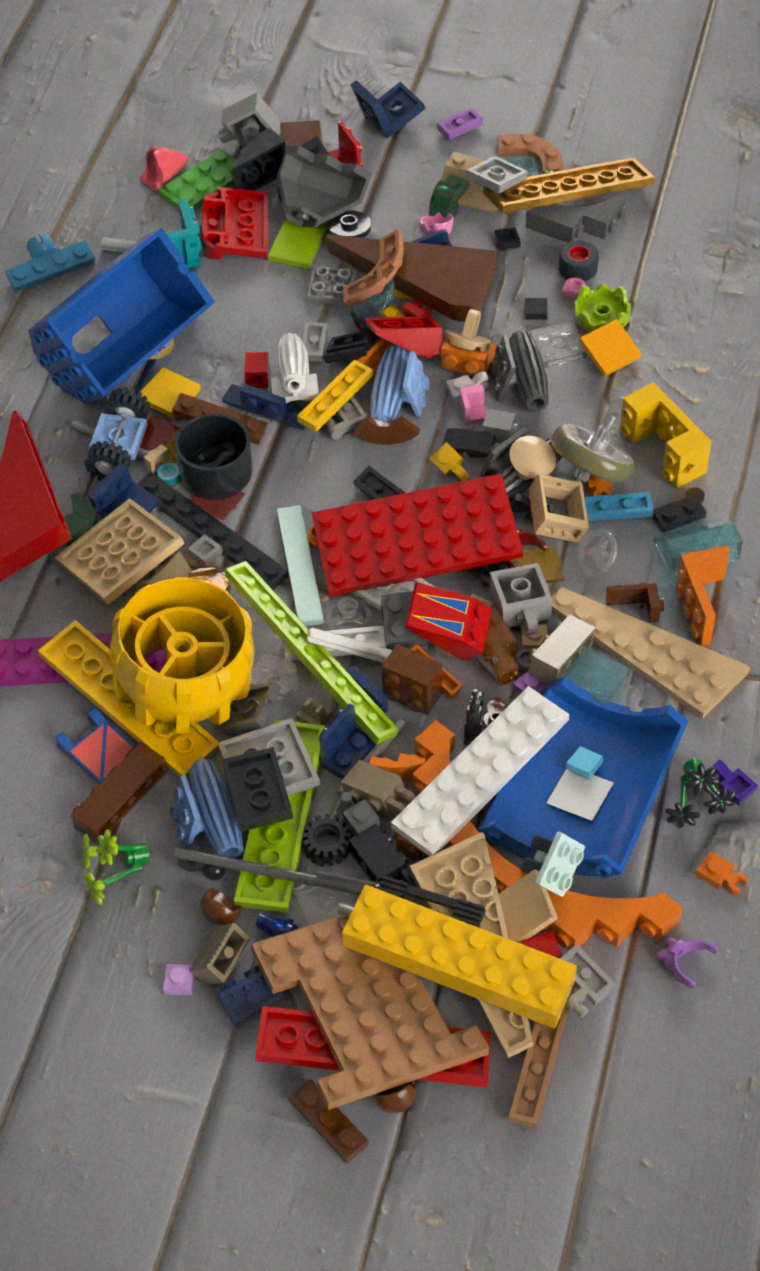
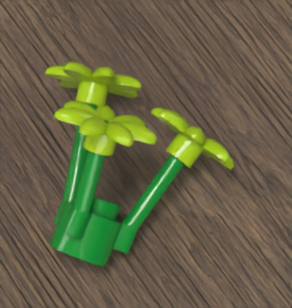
(134, 855)

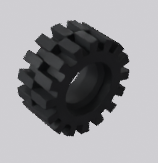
(322, 827)

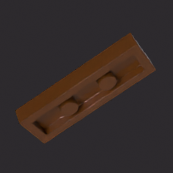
(330, 1124)

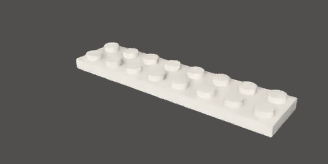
(479, 772)

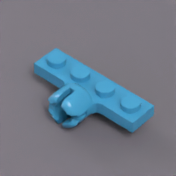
(48, 262)

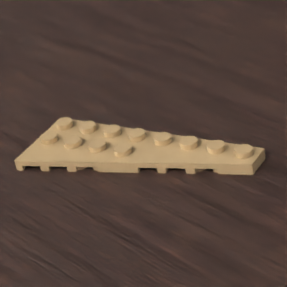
(675, 665)
(467, 874)

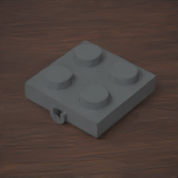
(252, 711)

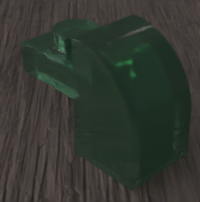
(446, 196)
(81, 520)

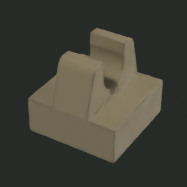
(314, 713)

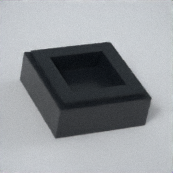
(507, 238)
(536, 308)

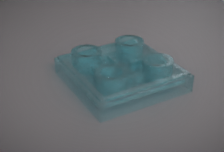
(597, 674)

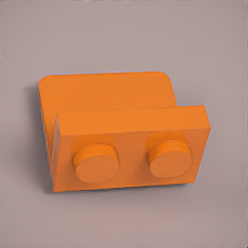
(466, 361)

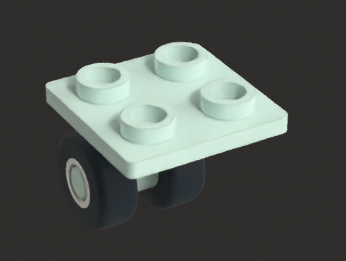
(555, 861)

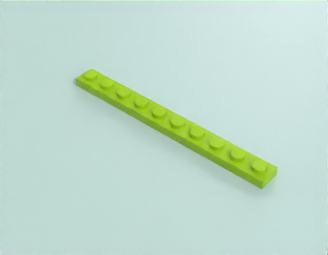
(313, 656)

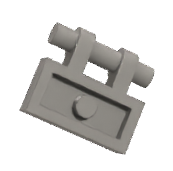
(590, 980)

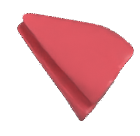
(162, 166)

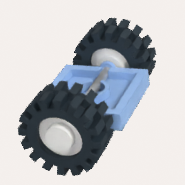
(118, 432)

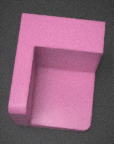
(472, 403)

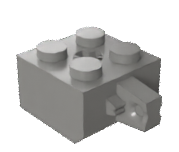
(246, 120)
(521, 596)

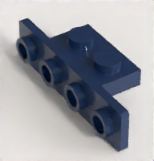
(263, 404)

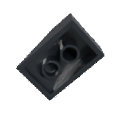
(259, 161)

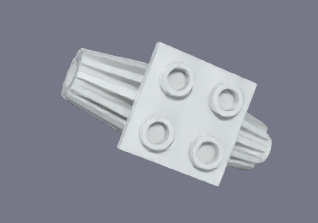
(293, 371)

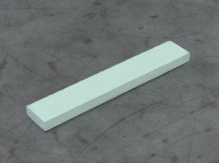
(300, 566)

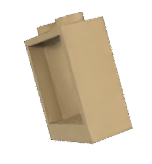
(555, 525)

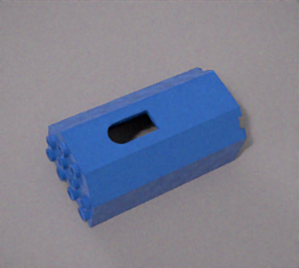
(142, 302)

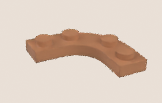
(530, 145)
(373, 283)

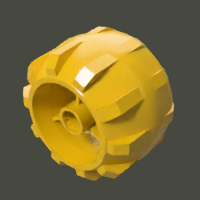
(201, 634)

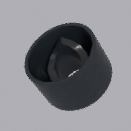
(215, 440)

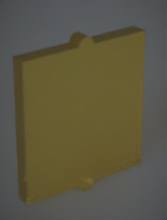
(548, 563)

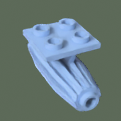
(398, 381)

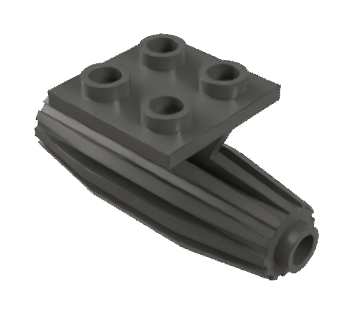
(521, 364)
(500, 462)

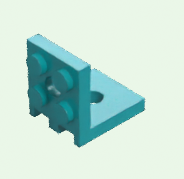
(186, 239)

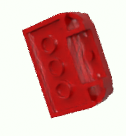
(235, 223)

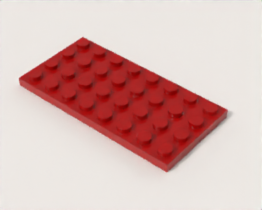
(416, 535)

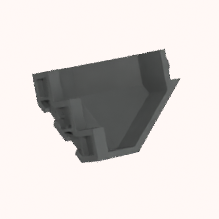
(319, 186)

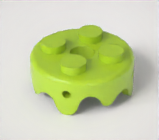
(601, 299)

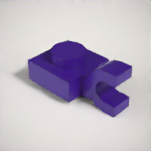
(734, 781)

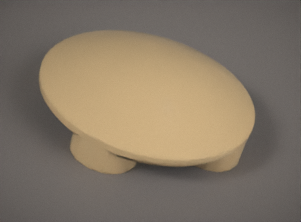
(532, 457)

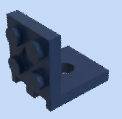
(381, 110)

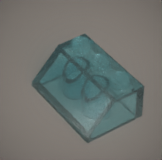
(697, 539)

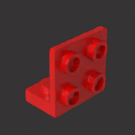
(349, 147)

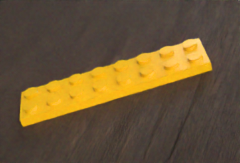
(88, 667)

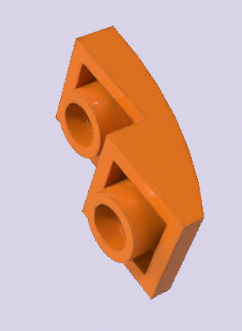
(403, 767)

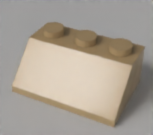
(474, 196)

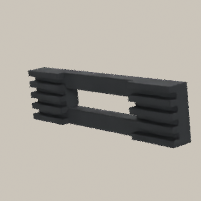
(463, 910)

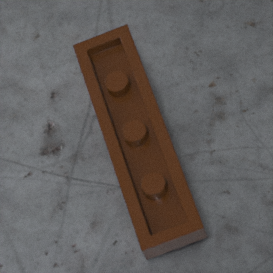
(191, 407)

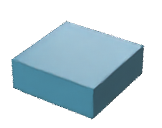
(584, 762)

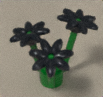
(697, 776)

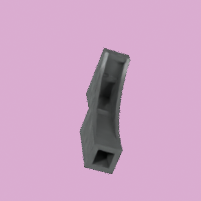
(570, 222)

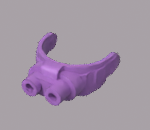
(676, 949)

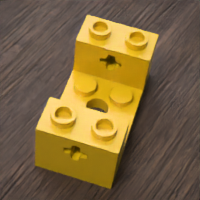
(686, 447)

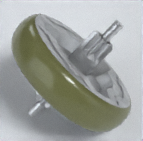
(593, 452)

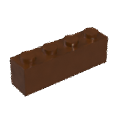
(119, 792)

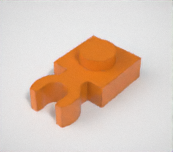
(599, 486)
(719, 872)

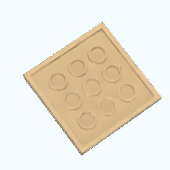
(119, 551)

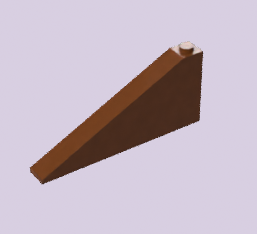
(437, 275)

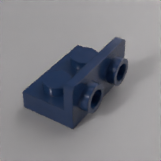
(246, 996)

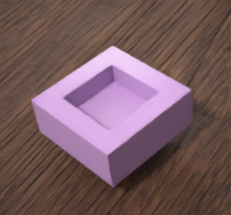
(178, 980)

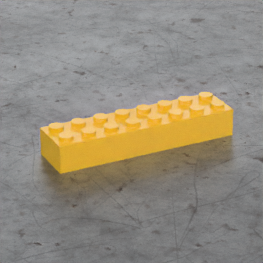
(460, 956)

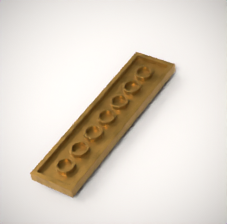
(571, 185)

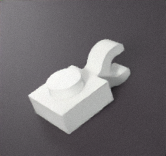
(455, 384)

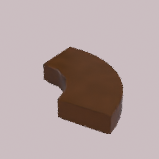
(386, 432)

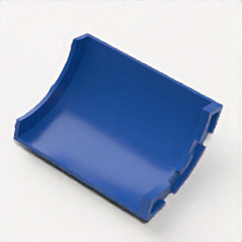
(635, 757)

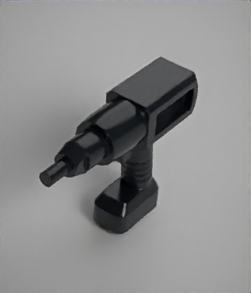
(473, 719)

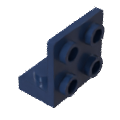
(117, 489)
(343, 743)

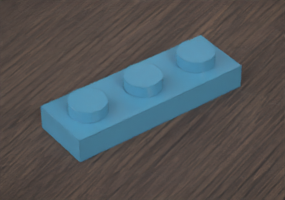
(619, 506)

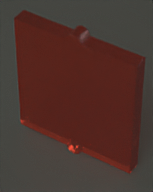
(157, 432)
(219, 508)

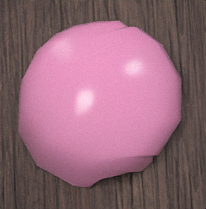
(433, 224)

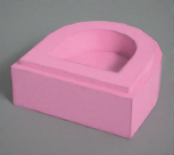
(572, 287)

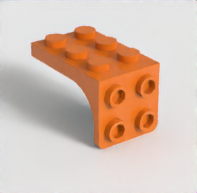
(693, 573)

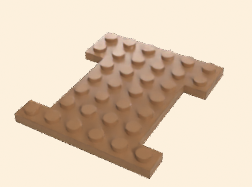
(367, 1010)

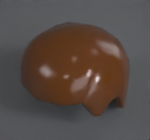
(219, 908)
(397, 1098)

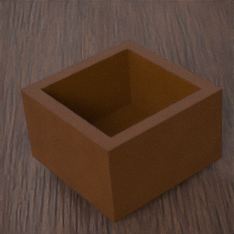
(412, 679)

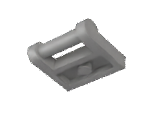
(350, 415)

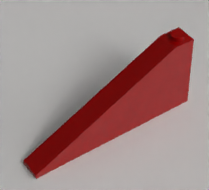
(28, 506)

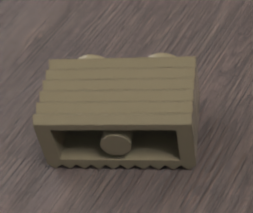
(219, 954)

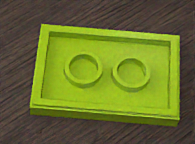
(297, 244)

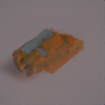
(499, 650)

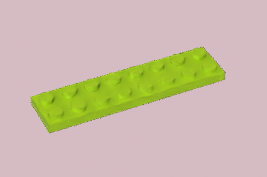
(279, 842)

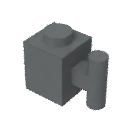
(358, 816)

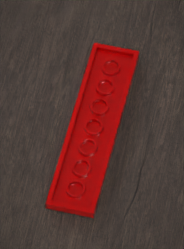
(296, 1040)

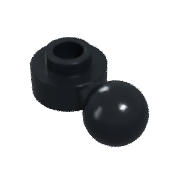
(210, 871)

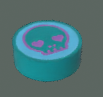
(168, 473)

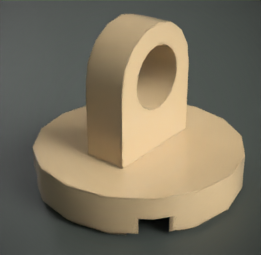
(468, 338)

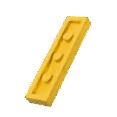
(335, 395)

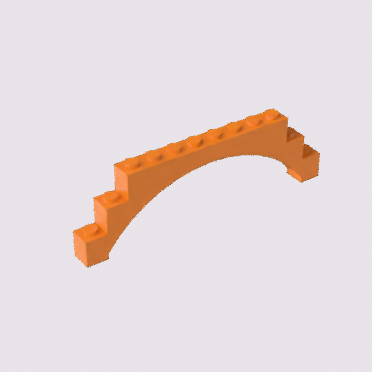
(576, 913)

